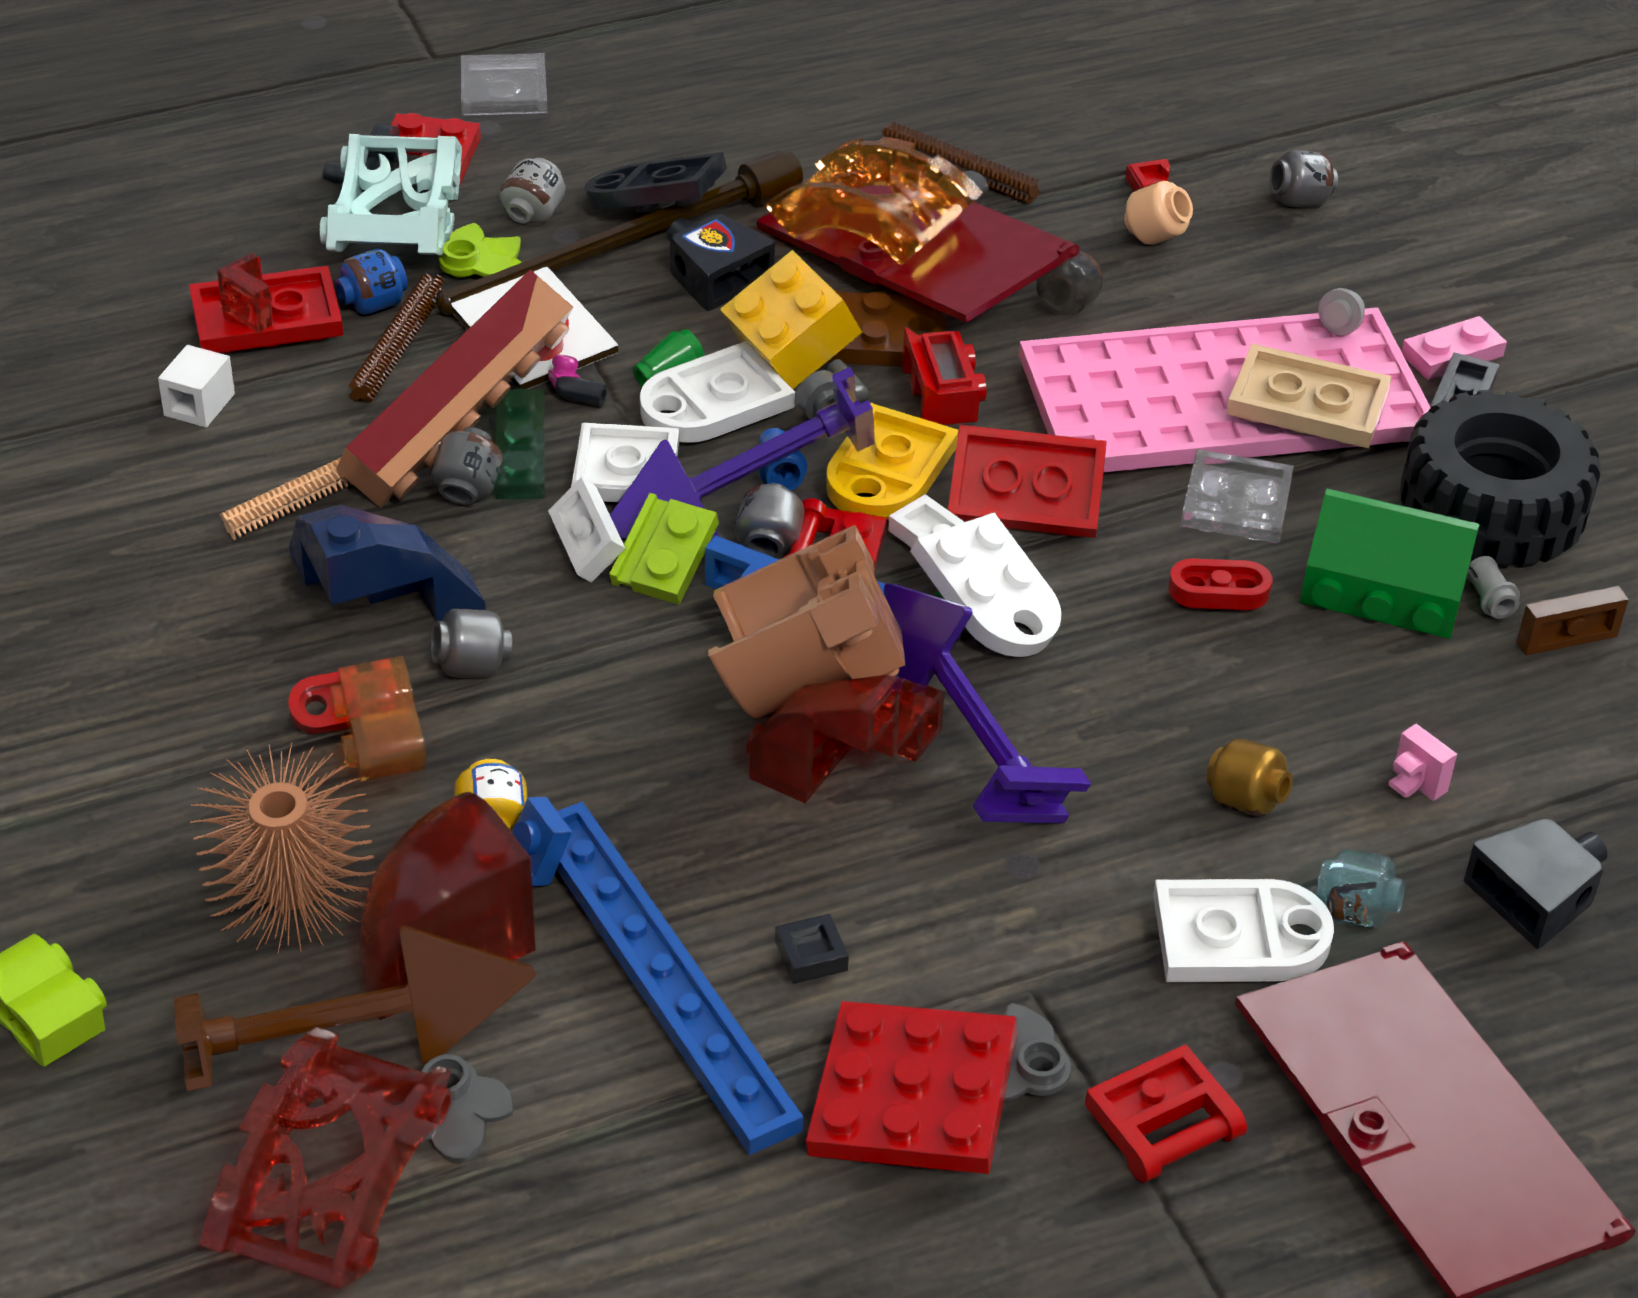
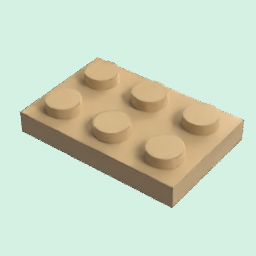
(1309, 395)

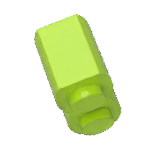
(46, 1001)

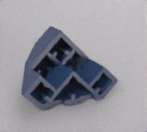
(379, 559)

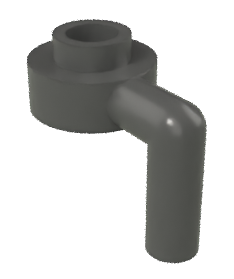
(817, 389)

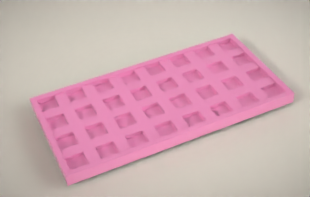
(1169, 387)

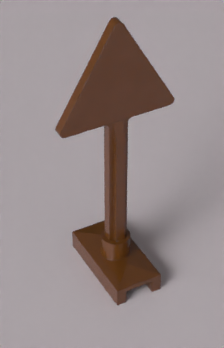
(446, 990)

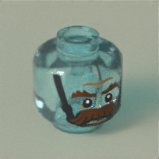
(1360, 887)

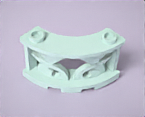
(428, 226)

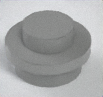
(1341, 311)

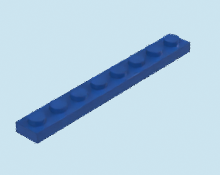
(675, 987)

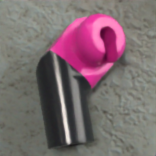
(571, 386)

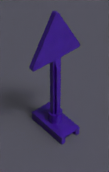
(668, 480)
(1016, 788)

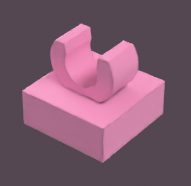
(1422, 764)

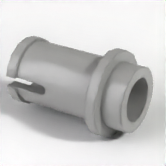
(1497, 595)

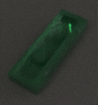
(522, 444)

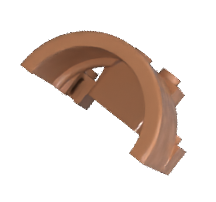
(806, 624)

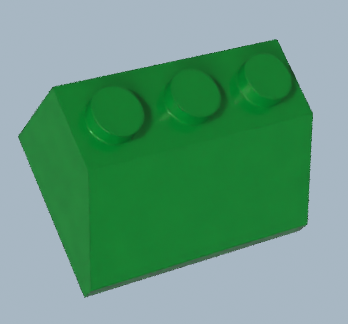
(1388, 563)

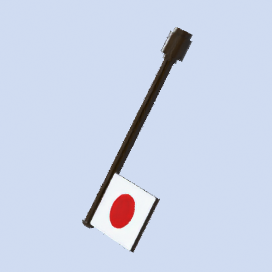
(586, 339)

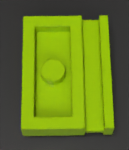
(664, 548)

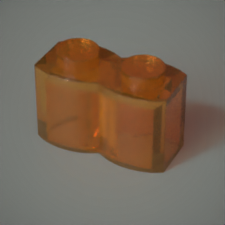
(379, 718)

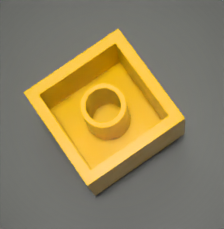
(792, 319)

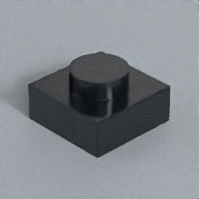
(811, 948)

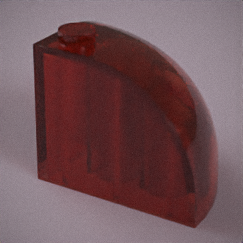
(452, 877)

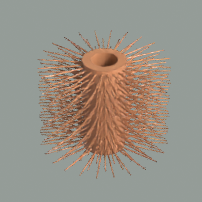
(284, 847)

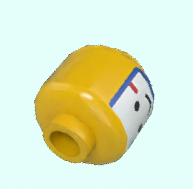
(497, 785)

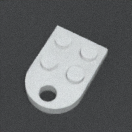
(715, 394)
(990, 573)
(1239, 930)

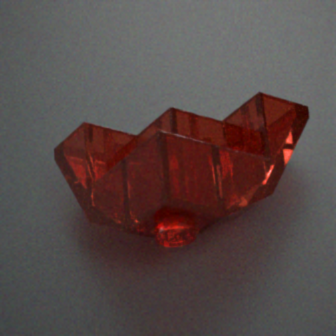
(827, 719)

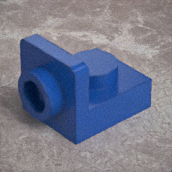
(543, 837)

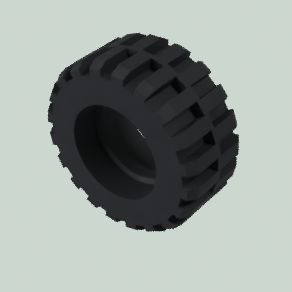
(1507, 468)

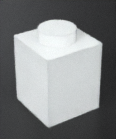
(196, 385)

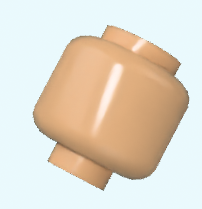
(1158, 212)

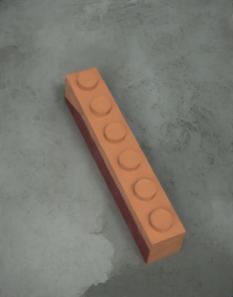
(455, 388)

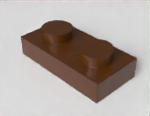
(1572, 620)

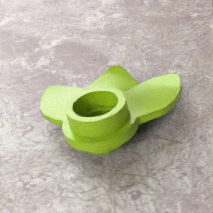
(472, 253)

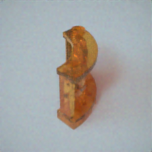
(887, 220)

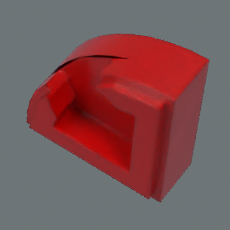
(1147, 173)

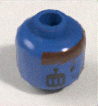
(371, 282)

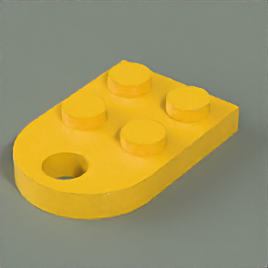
(894, 469)

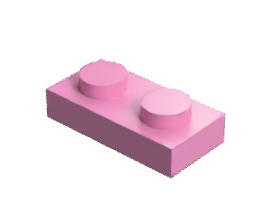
(1433, 350)

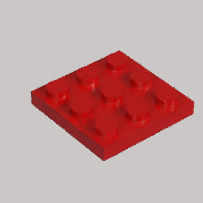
(913, 1087)

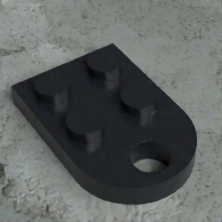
(656, 182)

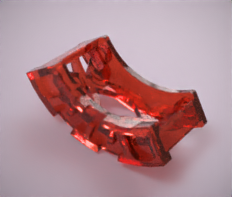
(251, 1199)

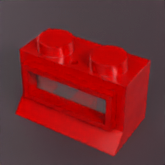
(944, 376)

